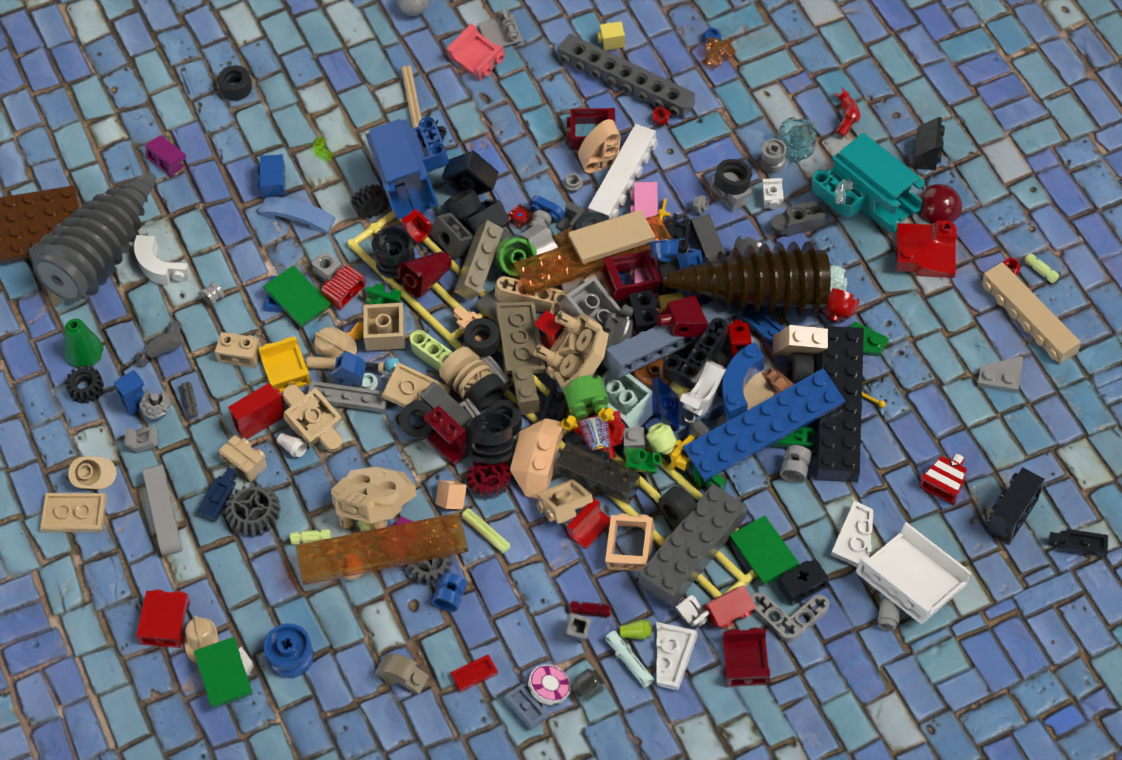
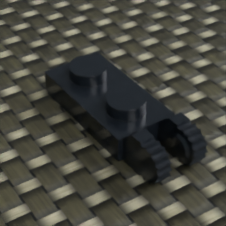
(680, 230)

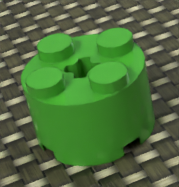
(505, 252)
(586, 396)

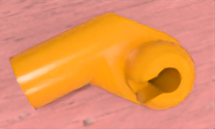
(357, 331)

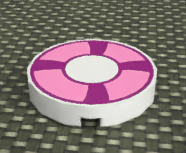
(549, 684)

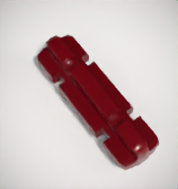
(588, 608)

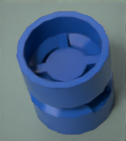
(448, 594)

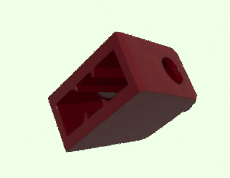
(684, 318)

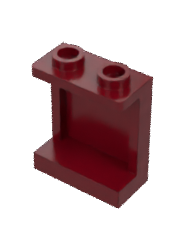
(448, 436)
(746, 657)

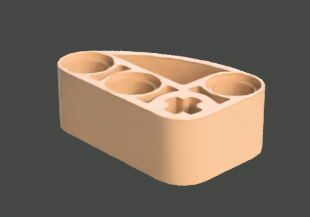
(600, 147)

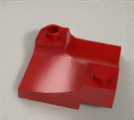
(927, 249)

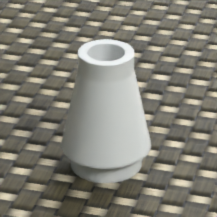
(293, 445)

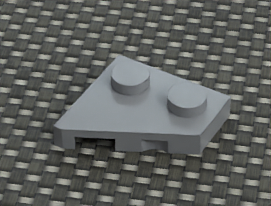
(1001, 375)

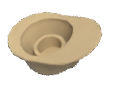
(332, 342)
(92, 472)
(198, 634)

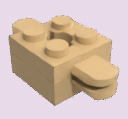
(312, 418)

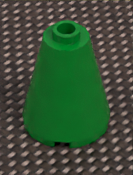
(81, 344)

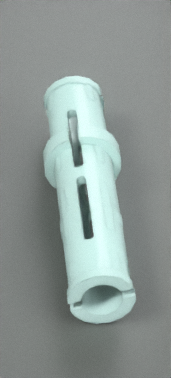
(624, 652)

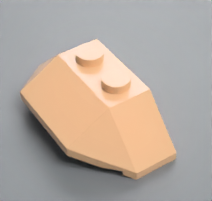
(536, 456)

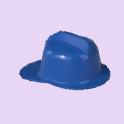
(664, 249)

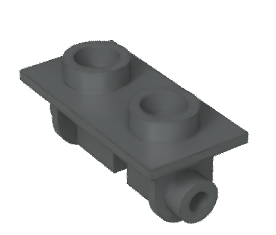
(613, 326)

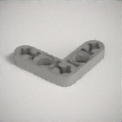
(790, 622)

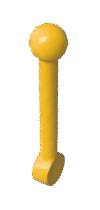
(881, 404)

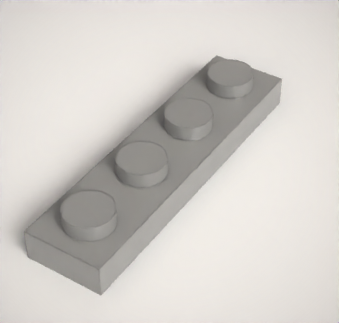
(351, 396)

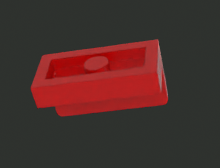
(588, 524)

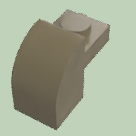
(402, 670)

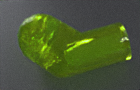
(319, 148)

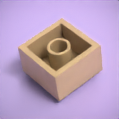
(384, 326)

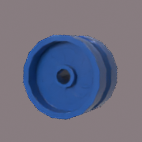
(288, 650)

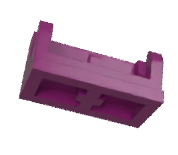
(164, 155)

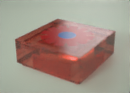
(520, 216)

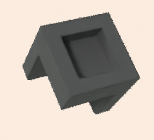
(572, 214)

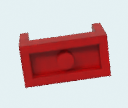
(552, 330)

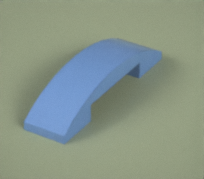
(298, 211)

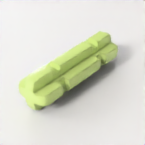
(1040, 267)
(309, 536)

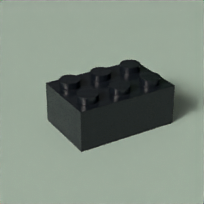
(1014, 505)

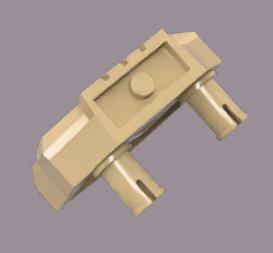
(576, 350)
(371, 495)

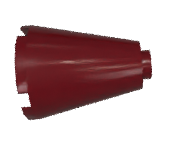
(423, 272)

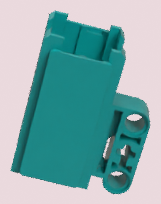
(879, 183)

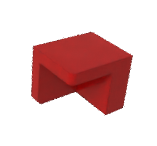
(417, 226)

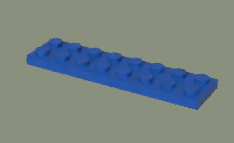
(763, 425)

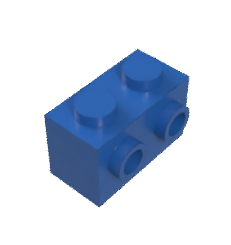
(271, 175)

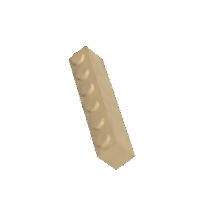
(1031, 313)

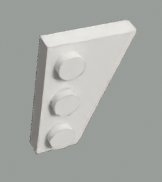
(855, 535)
(673, 654)

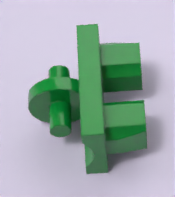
(377, 295)
(642, 460)

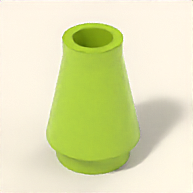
(637, 630)

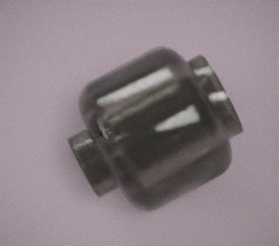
(588, 684)

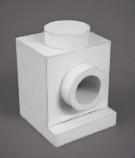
(772, 193)

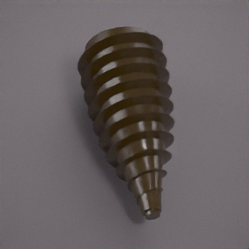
(762, 278)

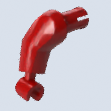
(851, 112)

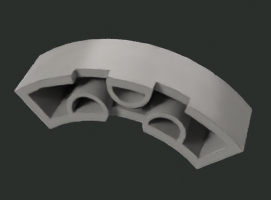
(542, 240)

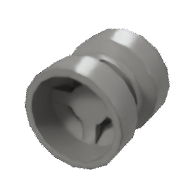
(540, 217)

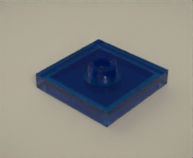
(665, 404)

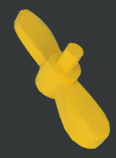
(662, 212)

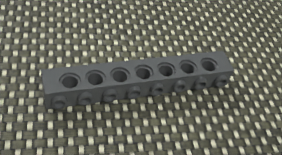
(626, 76)

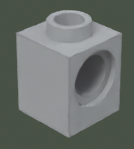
(320, 266)

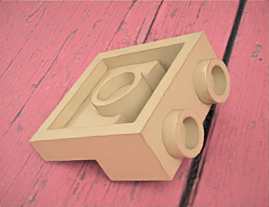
(562, 500)

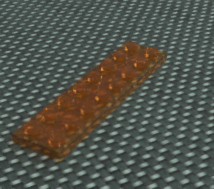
(565, 265)
(381, 548)

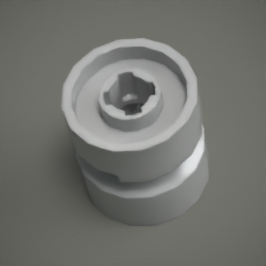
(773, 156)
(795, 464)

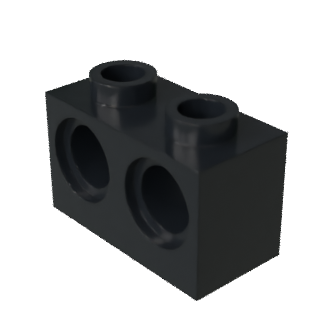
(642, 313)

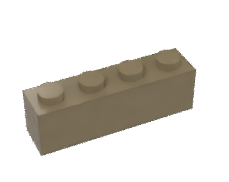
(478, 260)

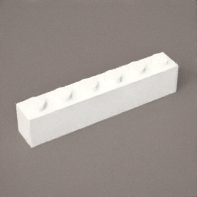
(623, 172)

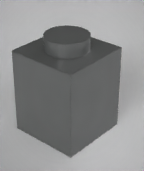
(576, 627)

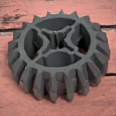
(248, 503)

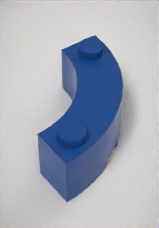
(738, 373)

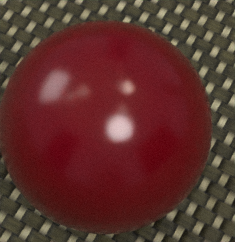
(940, 203)

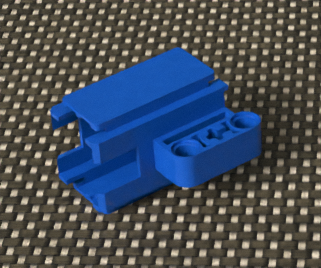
(405, 163)

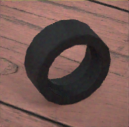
(729, 186)
(486, 391)

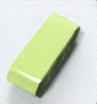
(427, 347)

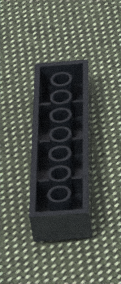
(841, 429)

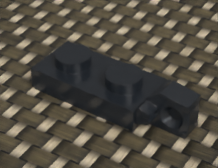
(1080, 542)

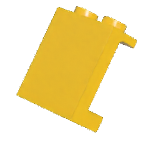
(284, 364)

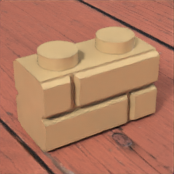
(243, 457)

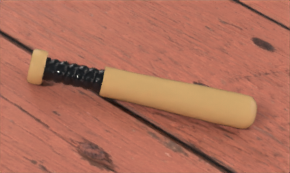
(328, 363)

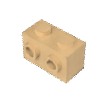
(238, 349)

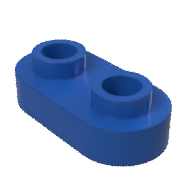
(551, 208)

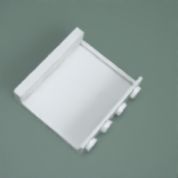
(914, 574)

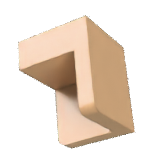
(450, 494)

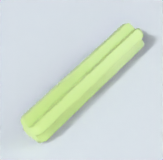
(486, 531)

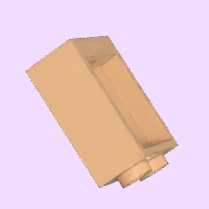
(629, 562)

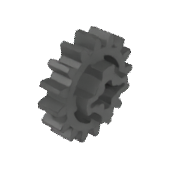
(426, 571)

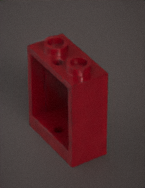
(586, 116)
(629, 261)

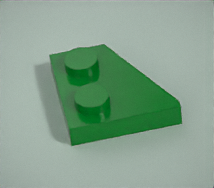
(873, 341)

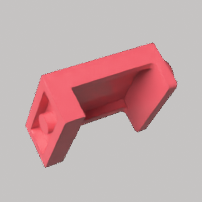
(475, 52)

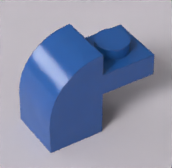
(349, 369)

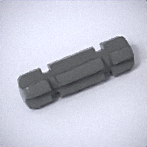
(189, 398)

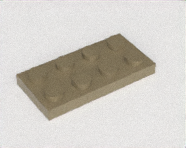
(518, 335)

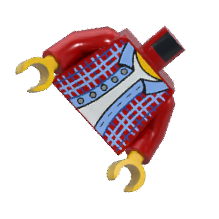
(599, 431)

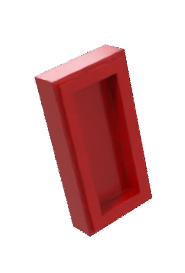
(474, 673)

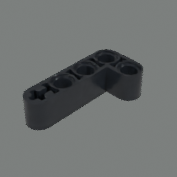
(700, 352)

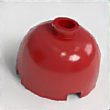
(840, 305)

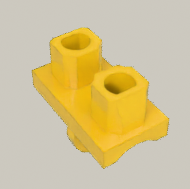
(678, 455)

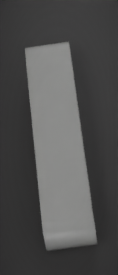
(162, 509)

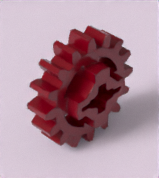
(490, 478)

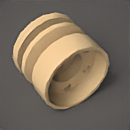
(463, 370)

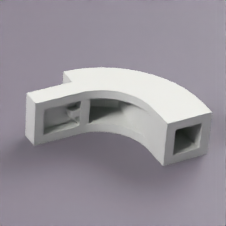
(155, 269)
(705, 390)

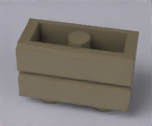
(525, 390)

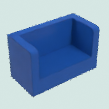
(130, 391)

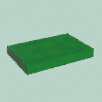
(297, 296)
(764, 550)
(223, 672)

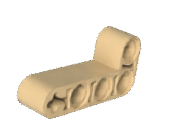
(512, 290)

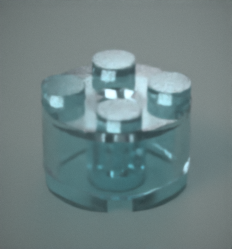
(798, 137)

